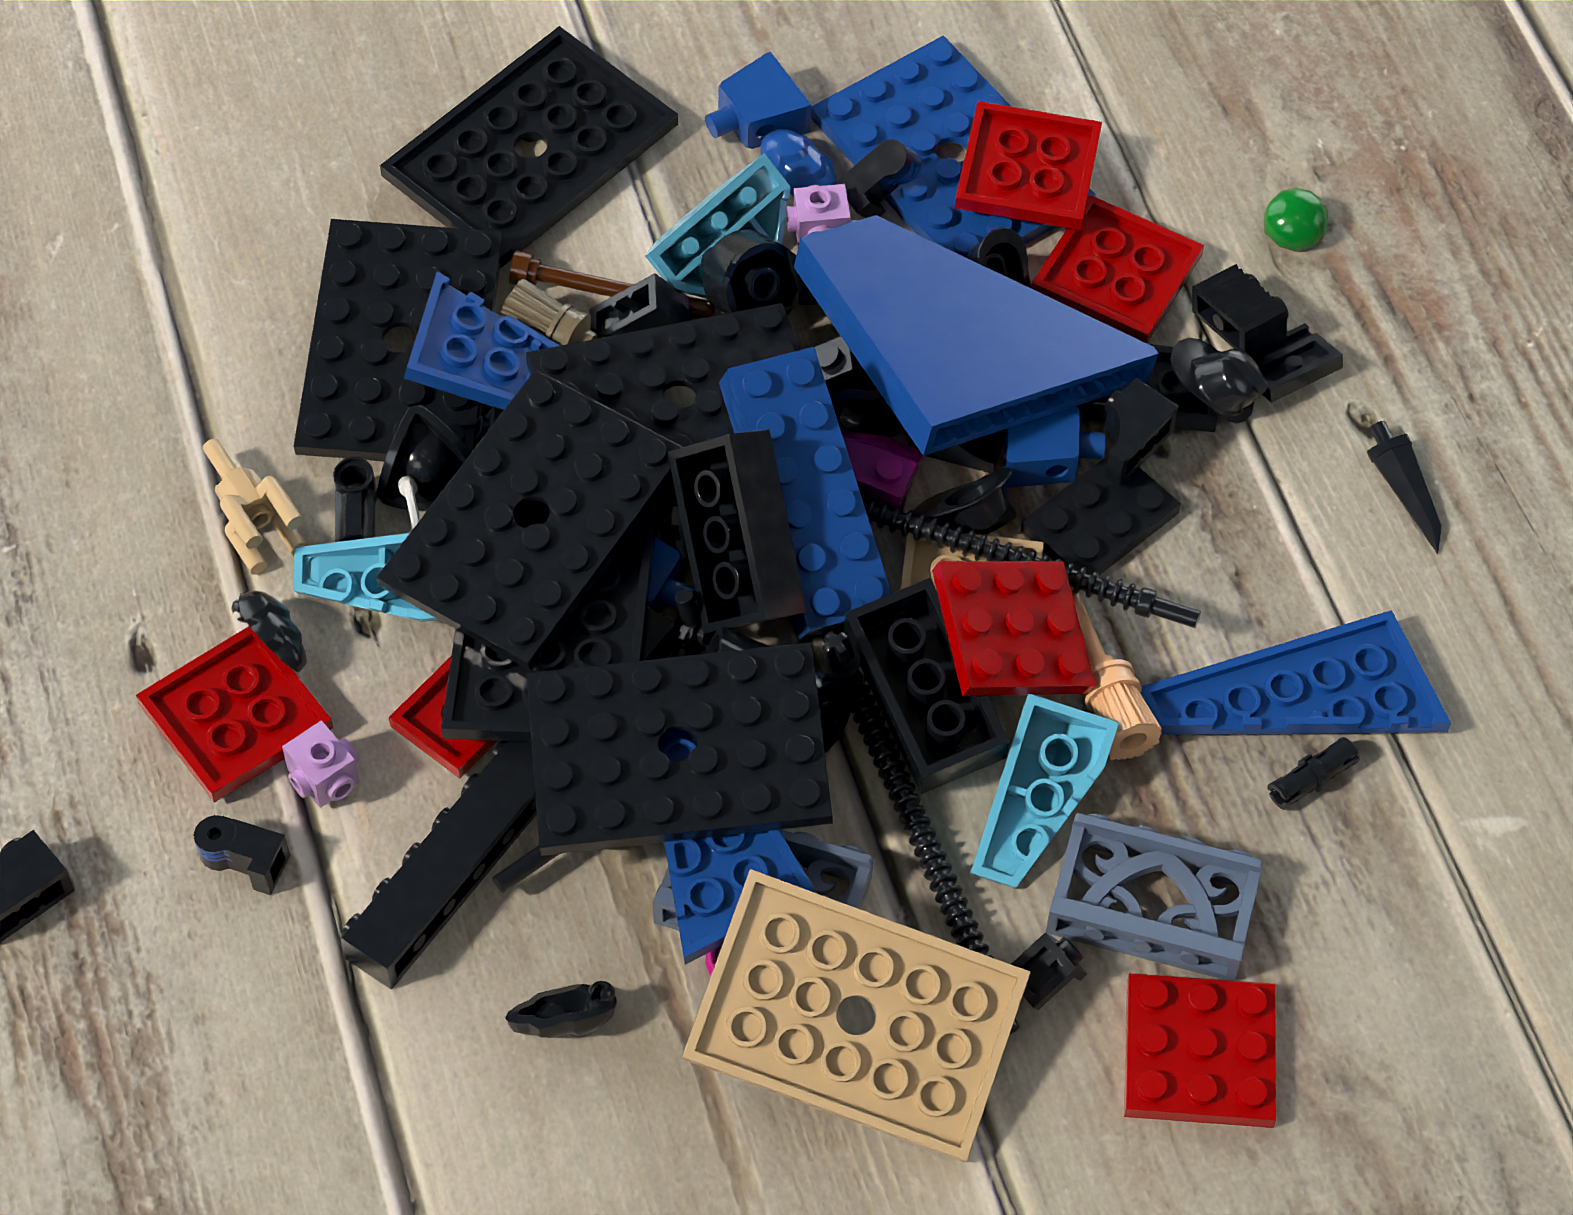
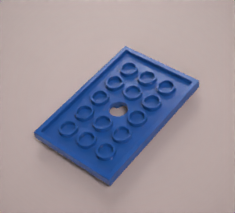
(923, 104)

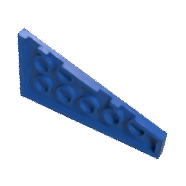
(471, 348)
(1327, 682)
(713, 870)

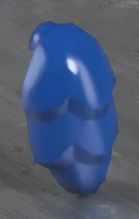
(797, 159)

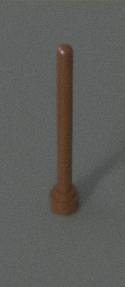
(531, 269)

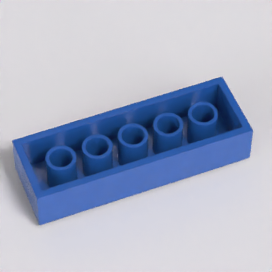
(820, 492)

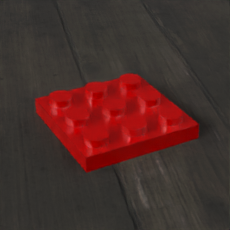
(1028, 165)
(1118, 269)
(1013, 628)
(231, 712)
(1200, 1050)

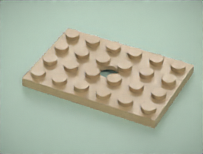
(935, 1007)

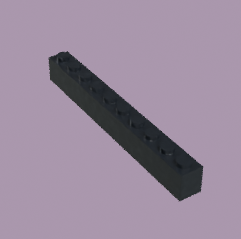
(458, 852)

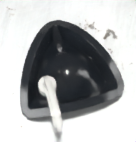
(419, 462)

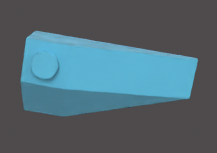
(348, 575)
(1045, 777)

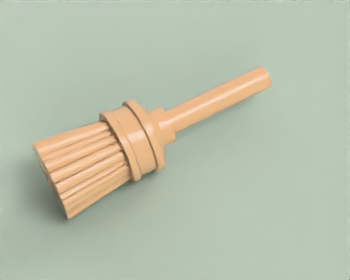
(1117, 695)

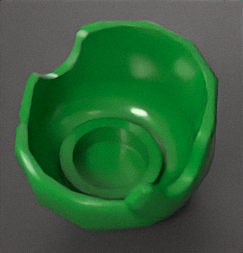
(1296, 219)

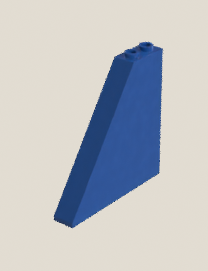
(956, 341)

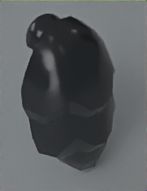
(865, 411)
(272, 625)
(564, 1011)

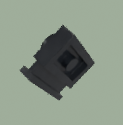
(1296, 362)

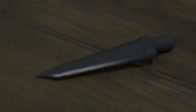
(1402, 472)

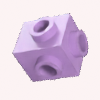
(817, 209)
(321, 765)

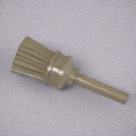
(547, 316)

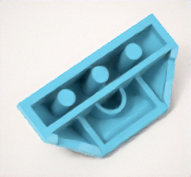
(748, 200)

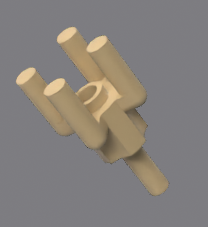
(251, 506)

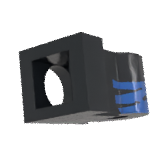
(879, 176)
(244, 848)

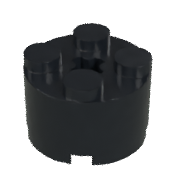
(749, 273)

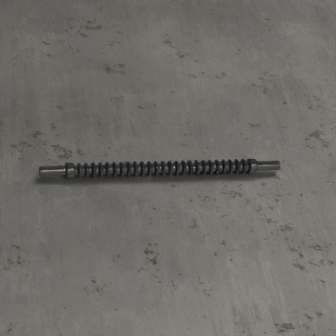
(1143, 601)
(916, 823)

